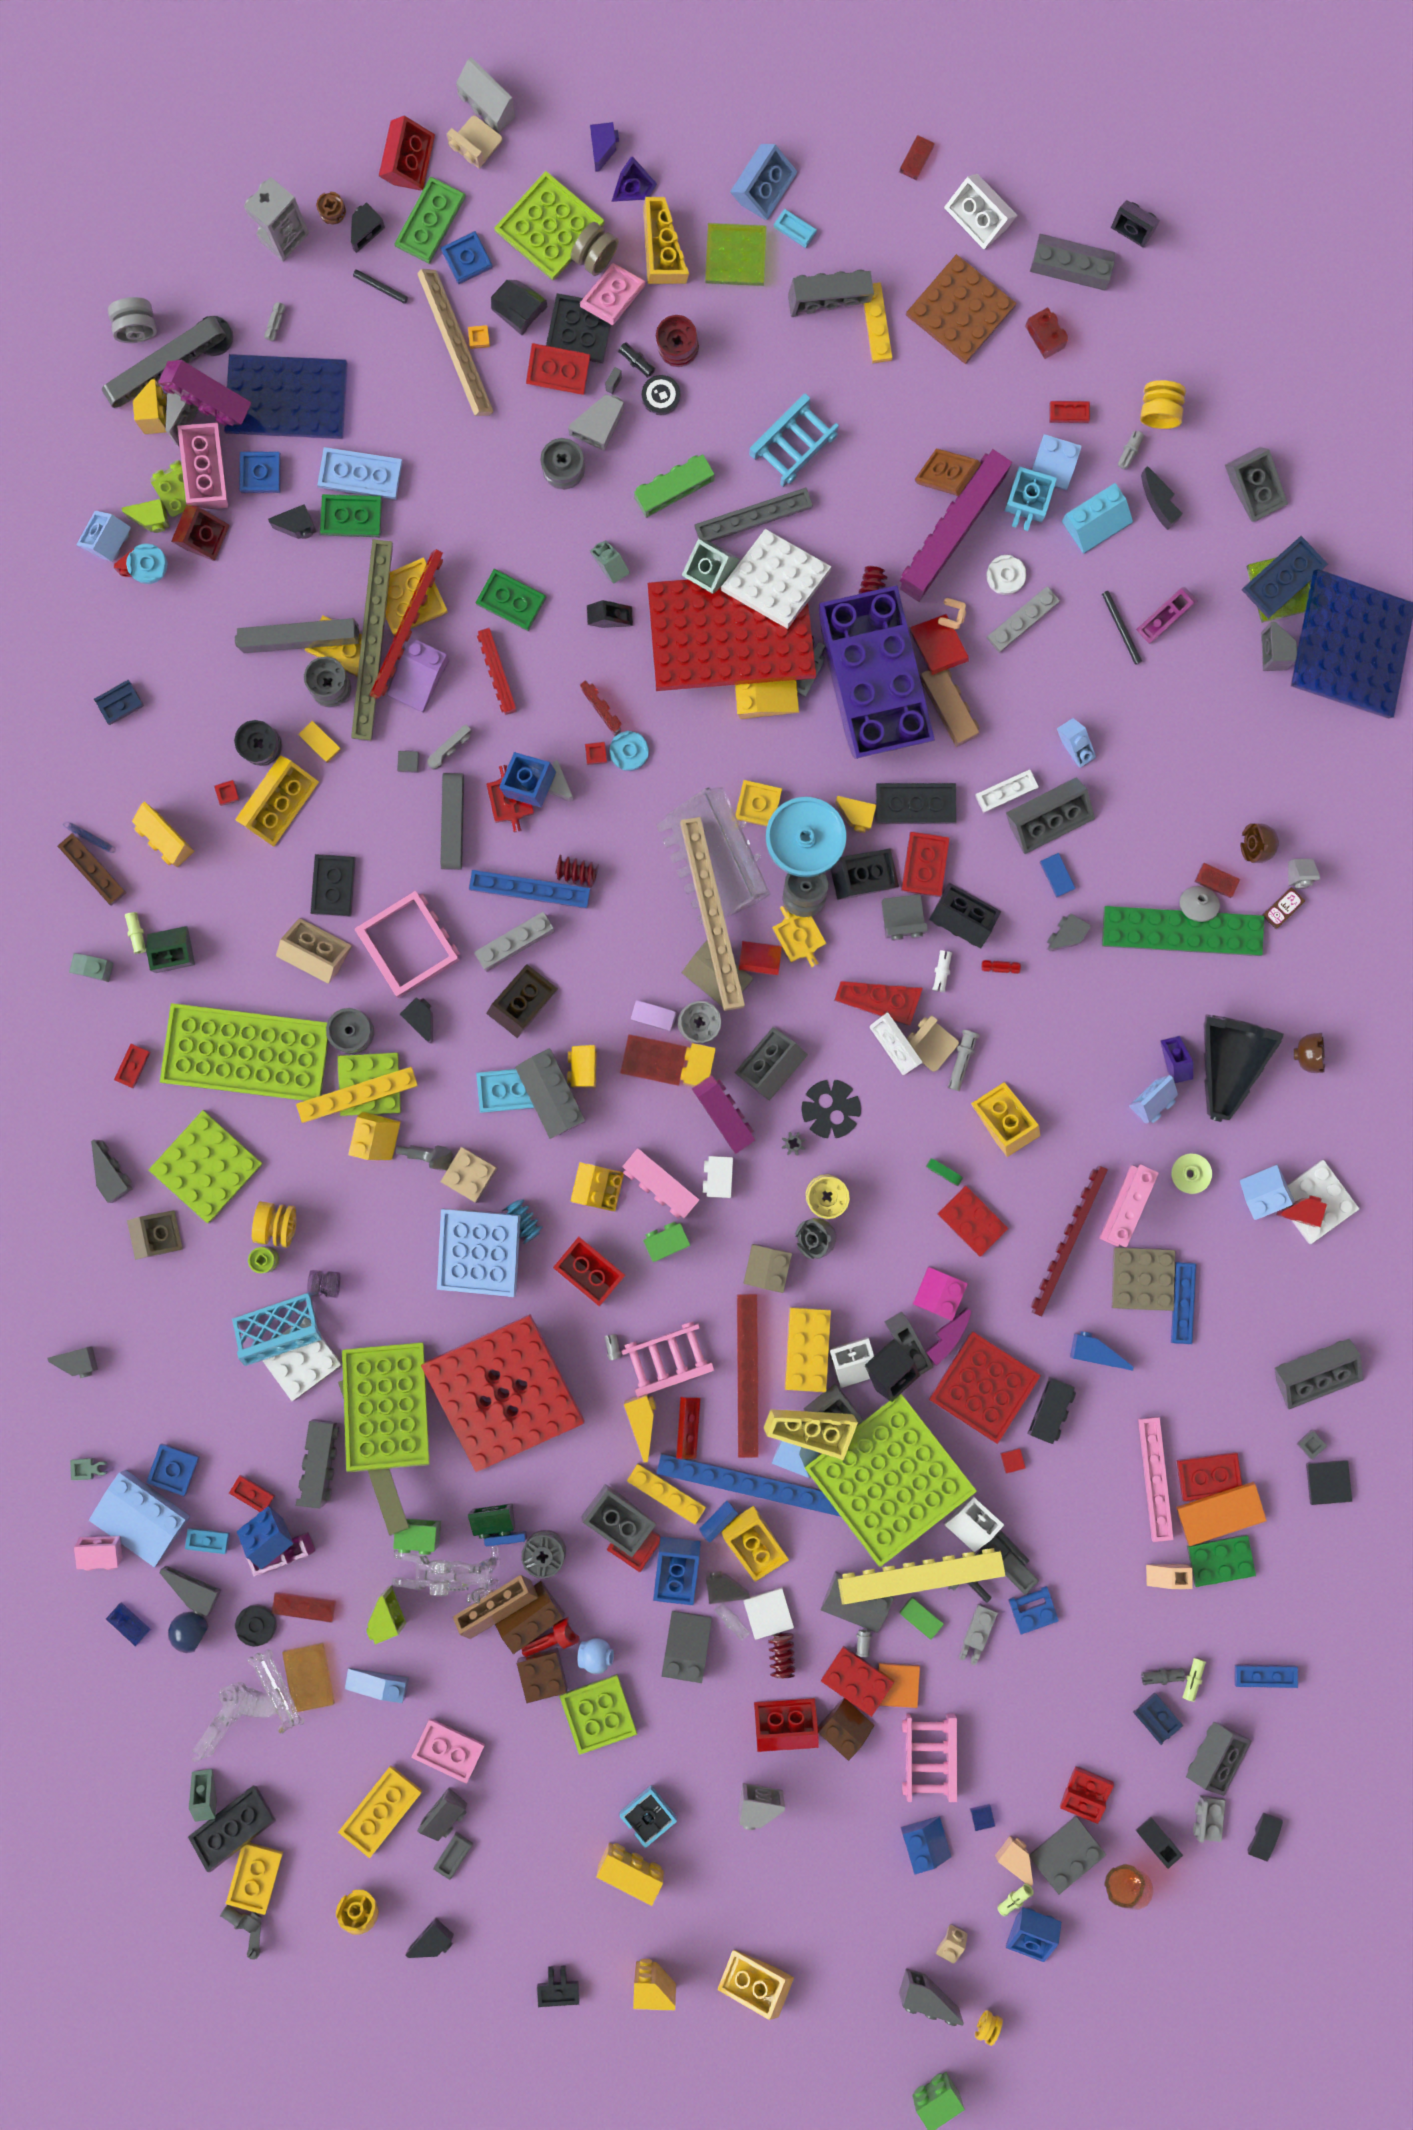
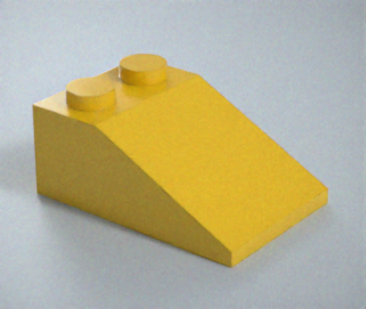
(767, 699)
(1006, 1119)
(641, 1415)
(754, 1544)
(755, 1984)

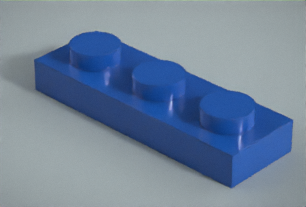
(1266, 1676)

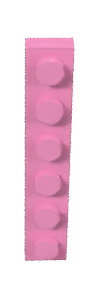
(1155, 1479)

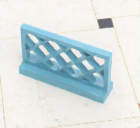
(276, 1344)

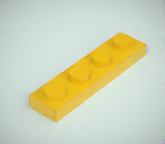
(877, 327)
(666, 1493)

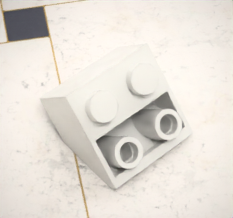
(850, 1361)
(974, 1524)

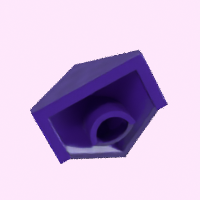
(633, 183)

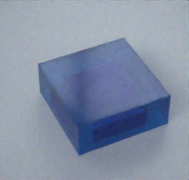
(982, 1817)

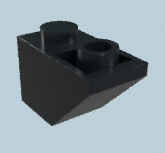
(1159, 1842)

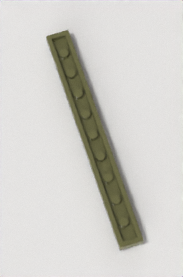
(372, 638)

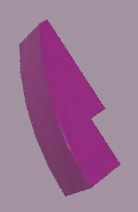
(949, 1337)
(301, 1548)

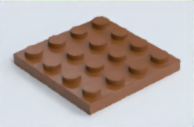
(960, 309)

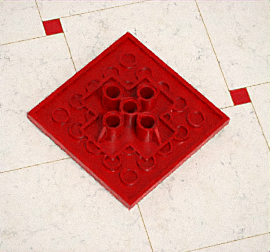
(491, 1429)

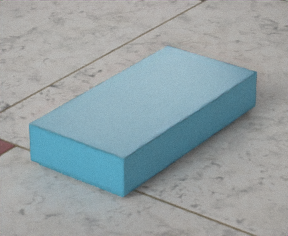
(795, 228)

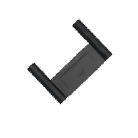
(1001, 1543)

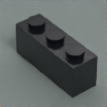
(1051, 1411)

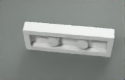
(1006, 791)

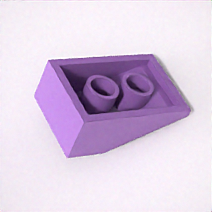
(417, 674)

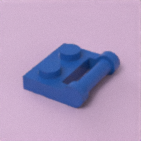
(1036, 1616)

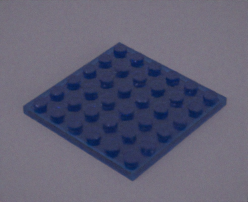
(1353, 644)

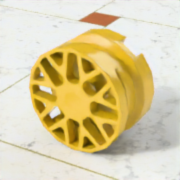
(988, 2027)

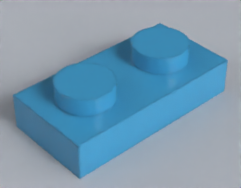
(207, 1540)

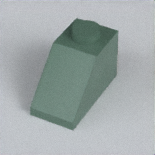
(91, 967)
(202, 1795)

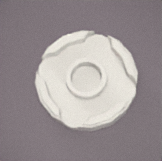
(1006, 575)

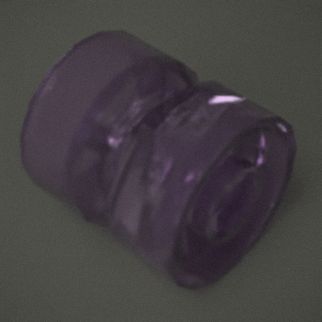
(324, 1283)

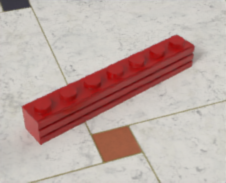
(496, 671)

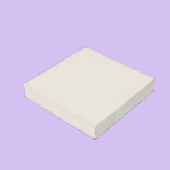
(768, 1613)

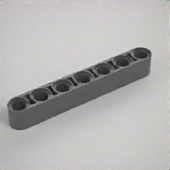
(184, 347)

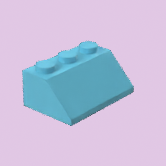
(1098, 518)

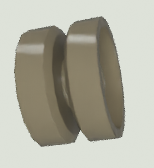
(594, 248)

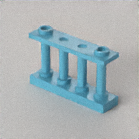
(788, 421)

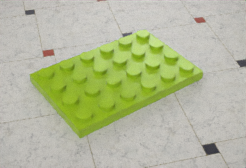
(385, 1407)

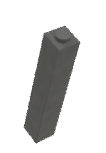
(297, 635)

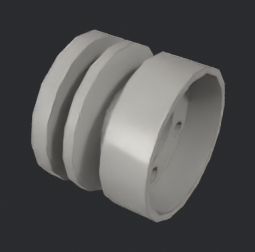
(709, 1016)

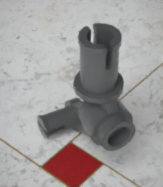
(248, 1922)

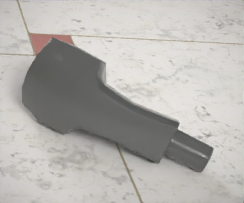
(438, 1158)

